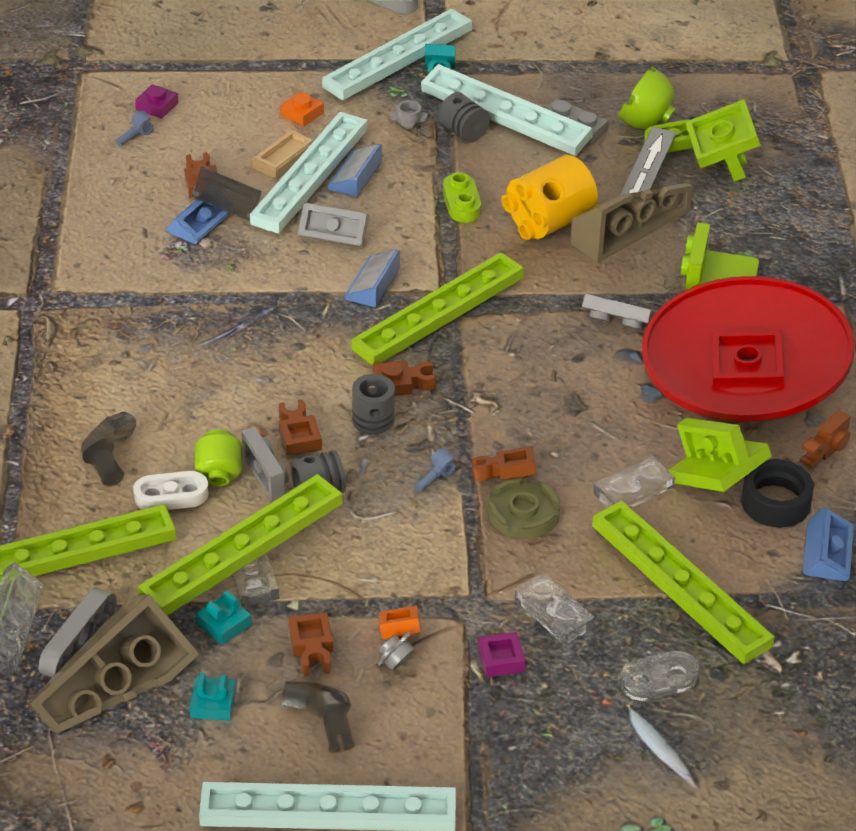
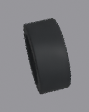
(776, 512)

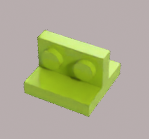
(724, 136)
(716, 455)

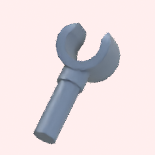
(141, 125)
(443, 465)

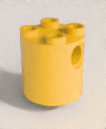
(550, 196)

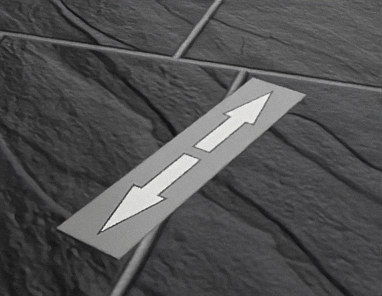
(649, 160)

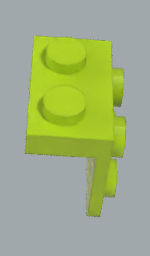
(712, 265)

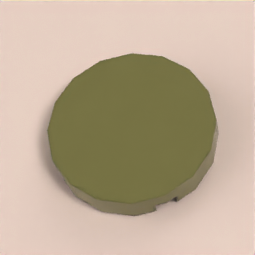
(523, 508)

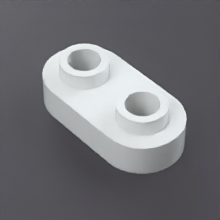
(173, 489)

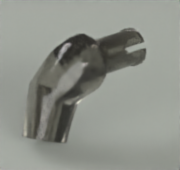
(101, 442)
(325, 703)

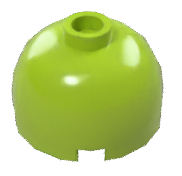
(649, 101)

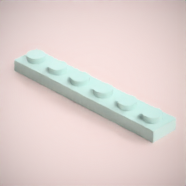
(395, 54)
(511, 110)
(308, 172)
(327, 806)

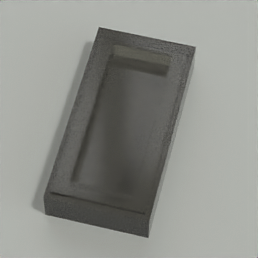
(225, 193)

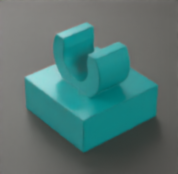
(440, 54)
(224, 618)
(213, 698)

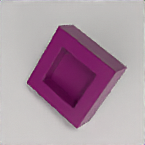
(156, 101)
(501, 654)

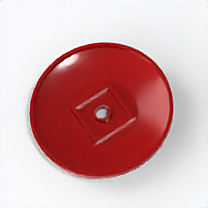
(792, 332)

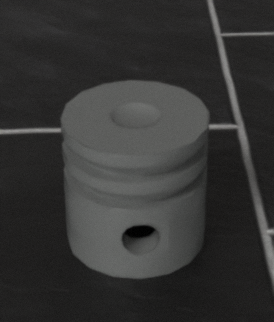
(464, 119)
(373, 407)
(326, 465)

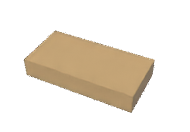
(281, 154)

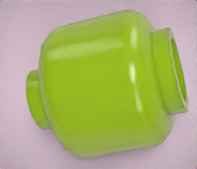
(218, 457)

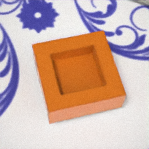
(302, 108)
(399, 622)

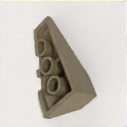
(627, 219)
(121, 660)

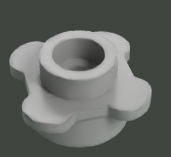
(408, 114)
(395, 651)

